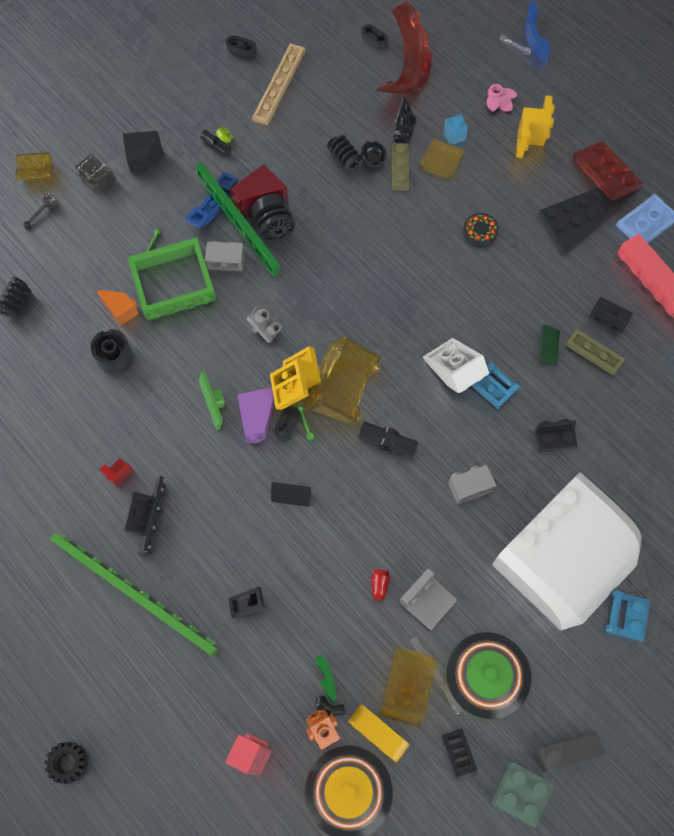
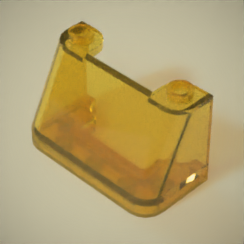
(343, 379)

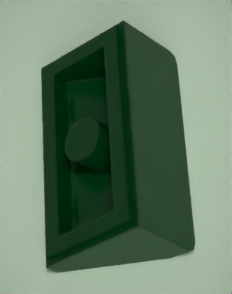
(549, 345)

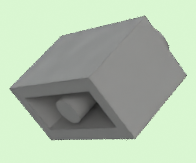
(224, 256)
(471, 483)

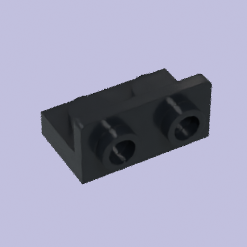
(611, 315)
(556, 435)

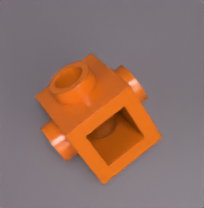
(322, 728)

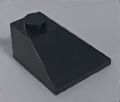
(142, 150)

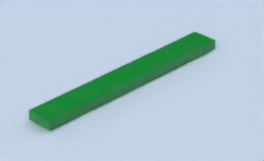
(237, 219)

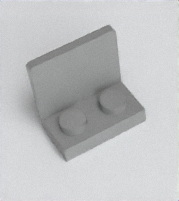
(427, 600)

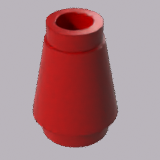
(380, 581)

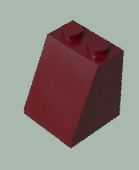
(255, 186)

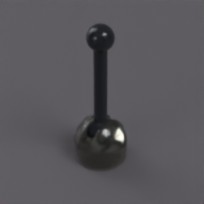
(48, 202)

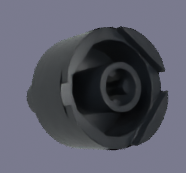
(111, 350)

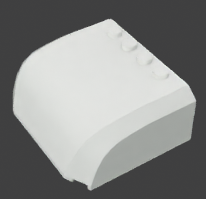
(572, 554)

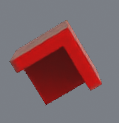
(117, 472)

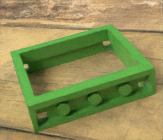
(164, 255)

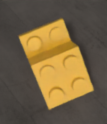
(535, 126)
(295, 378)

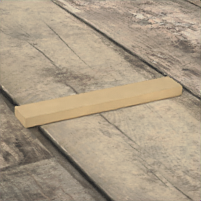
(278, 84)

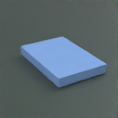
(647, 219)

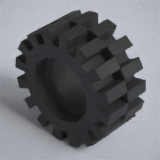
(53, 763)

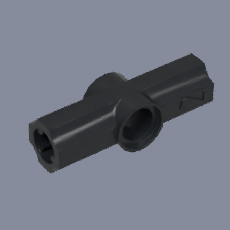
(388, 439)

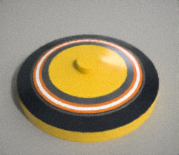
(348, 792)

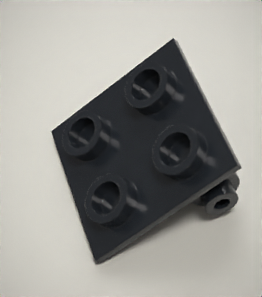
(404, 122)

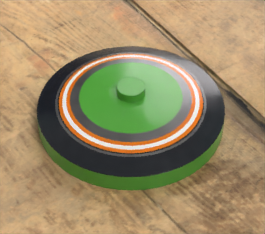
(488, 676)

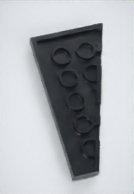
(579, 216)

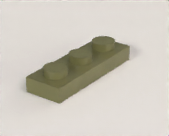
(400, 166)
(595, 352)

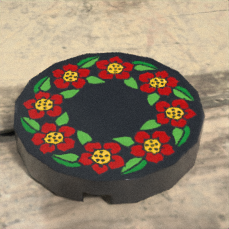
(481, 229)

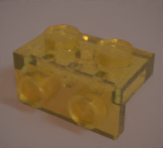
(34, 166)

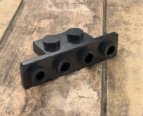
(142, 514)

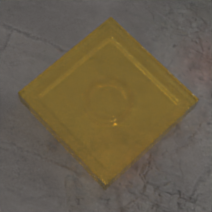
(441, 158)

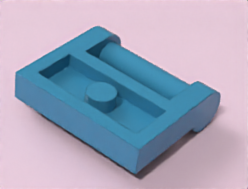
(494, 391)
(634, 617)

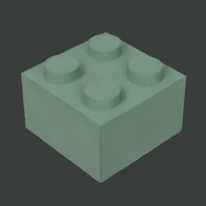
(522, 794)

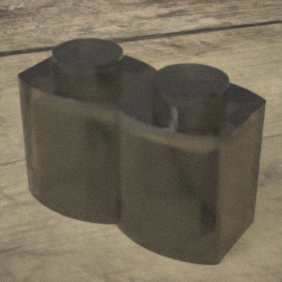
(95, 173)

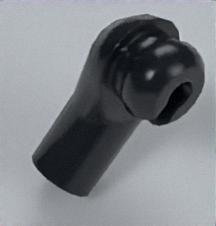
(322, 703)

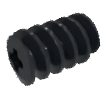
(344, 153)
(13, 297)

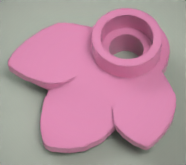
(500, 98)

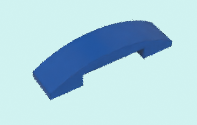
(538, 45)
(209, 208)

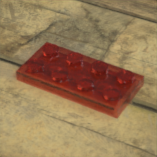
(607, 170)

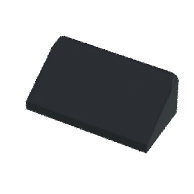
(291, 494)

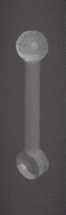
(526, 51)

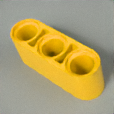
(378, 733)

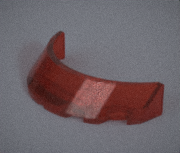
(416, 52)

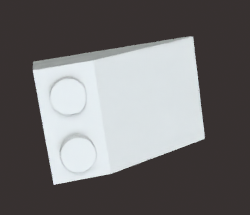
(457, 365)

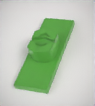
(213, 400)

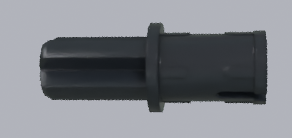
(215, 142)

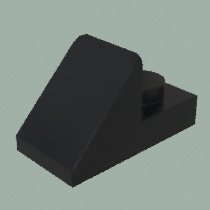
(247, 603)

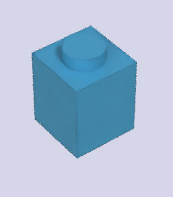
(455, 129)

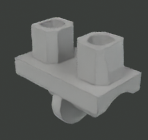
(263, 324)

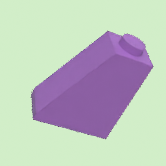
(256, 413)

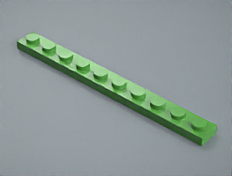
(140, 597)

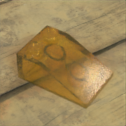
(408, 687)

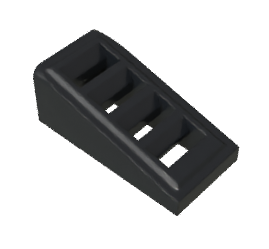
(460, 775)

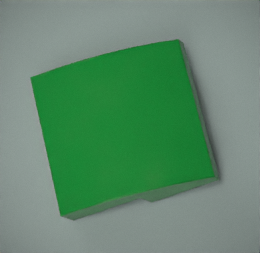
(328, 683)

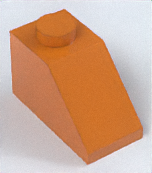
(119, 305)

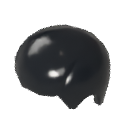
(373, 154)

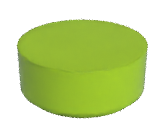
(224, 135)

